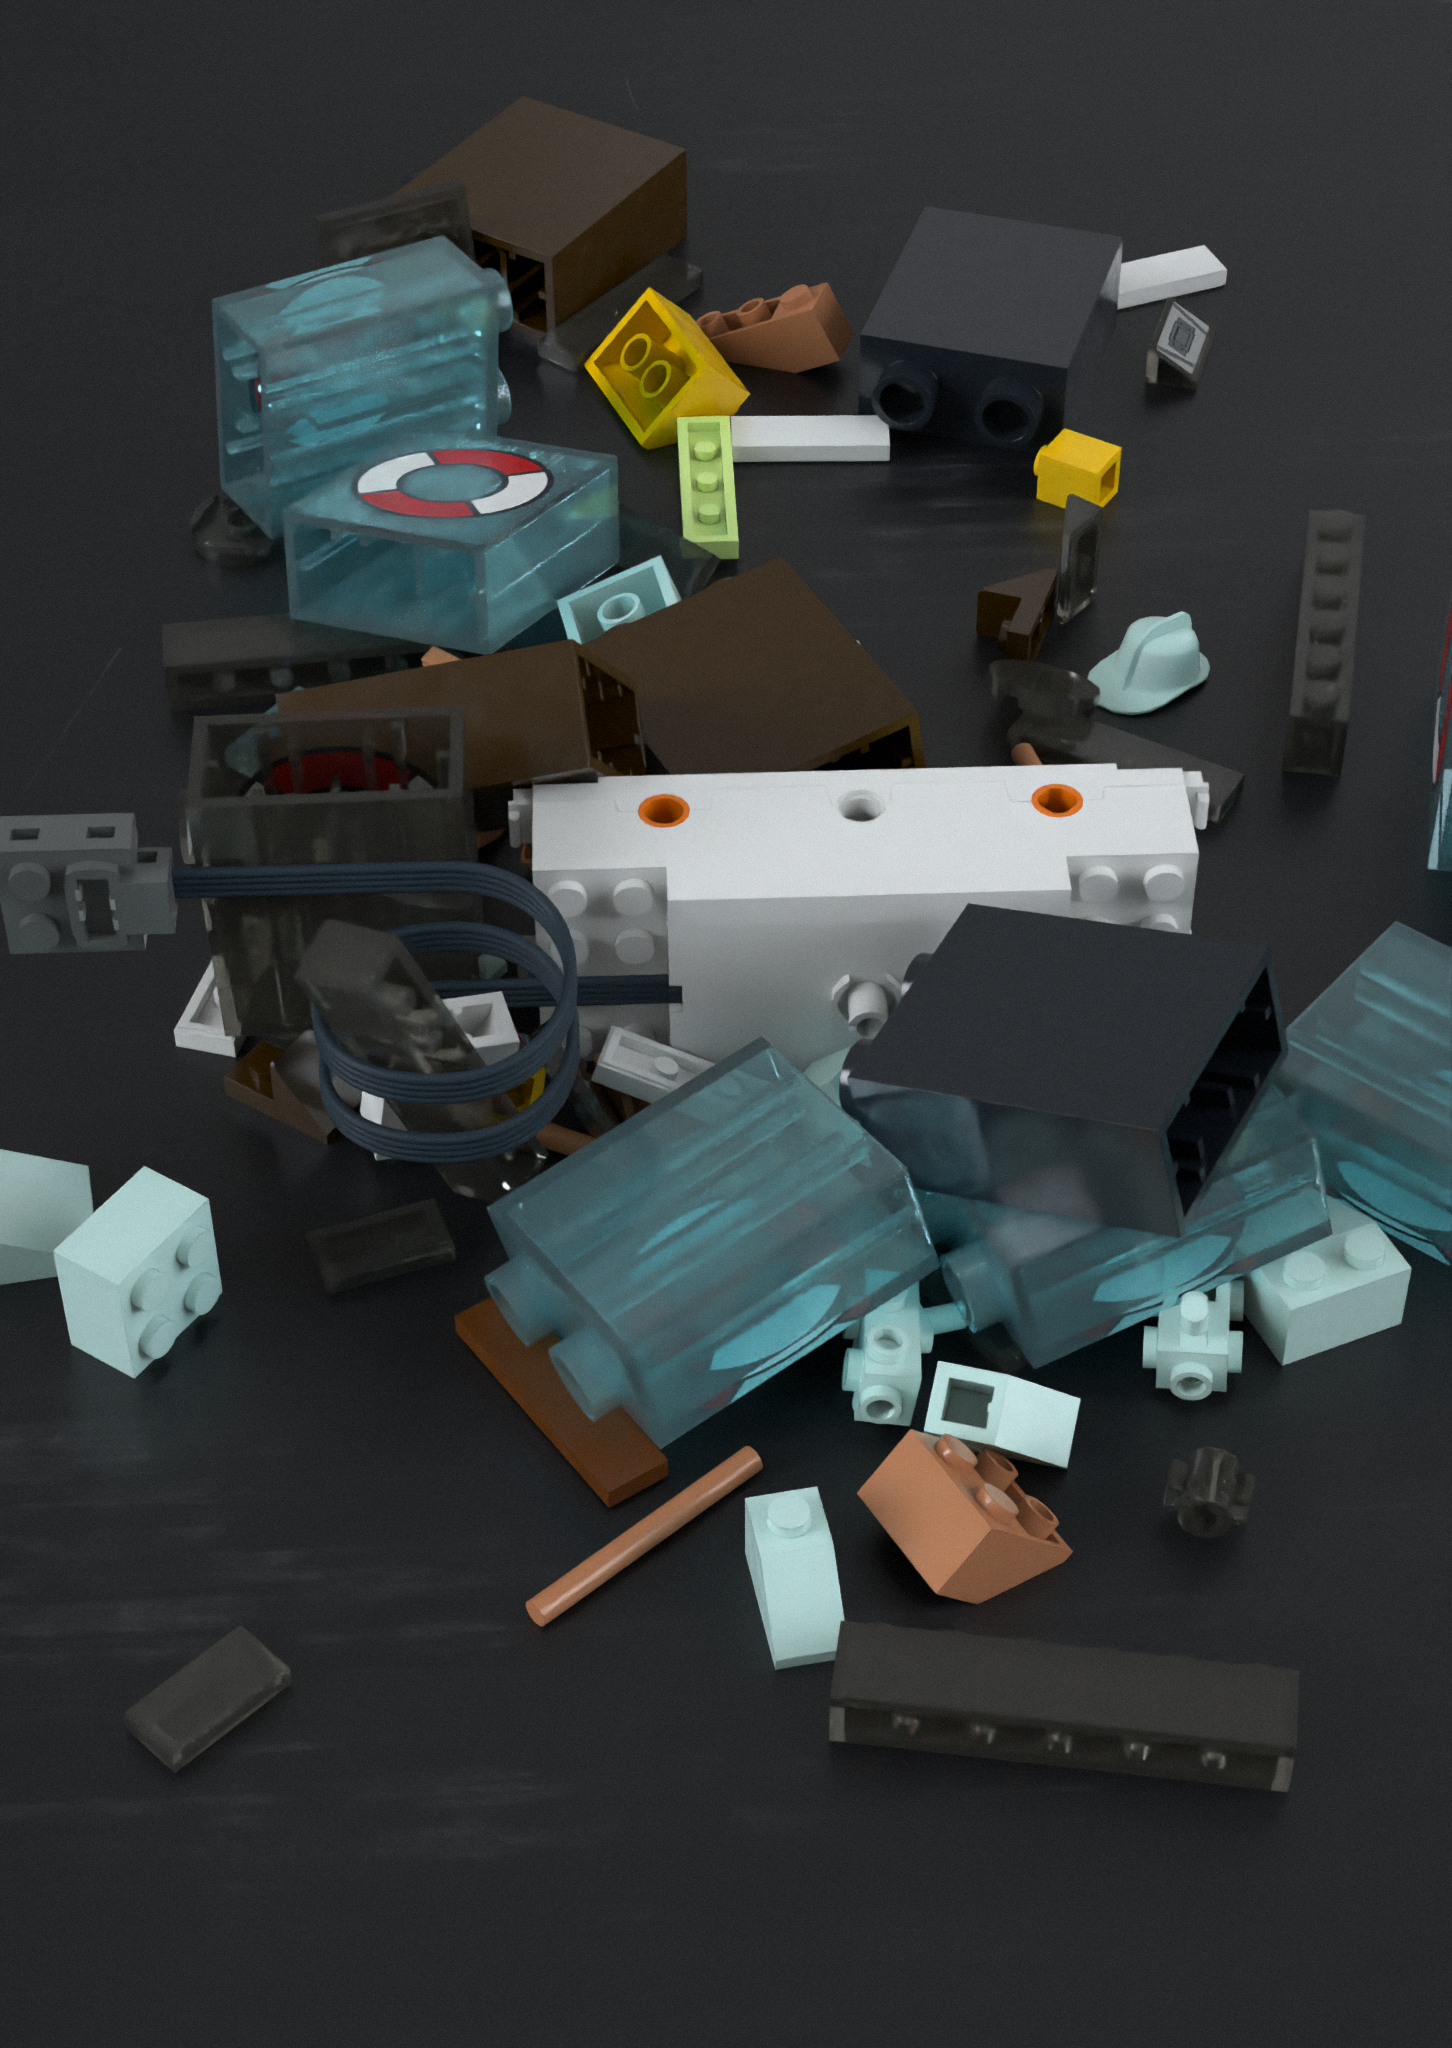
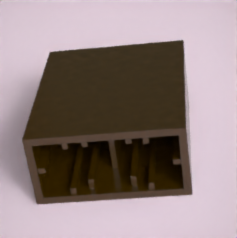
(564, 206)
(760, 683)
(528, 716)

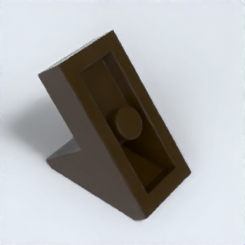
(1018, 613)
(288, 1086)

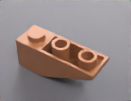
(782, 333)

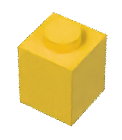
(1077, 467)

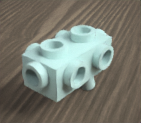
(1194, 1342)
(887, 1353)

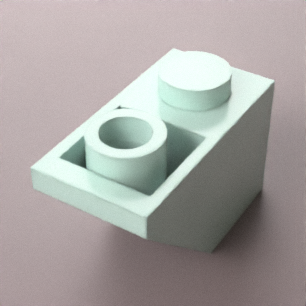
(1002, 1414)

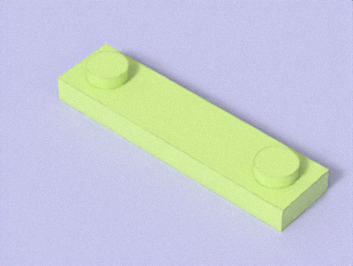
(708, 484)

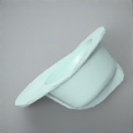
(1151, 666)

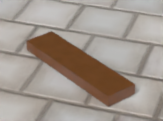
(607, 1453)

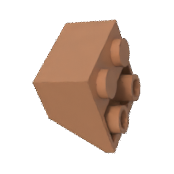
(962, 1517)

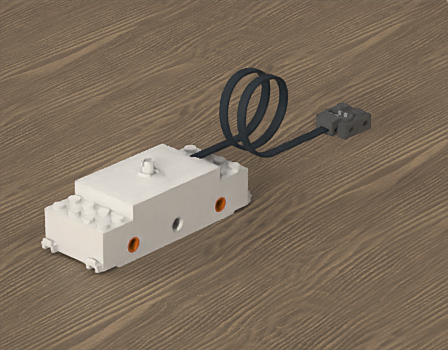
(675, 907)

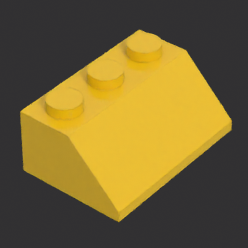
(663, 369)

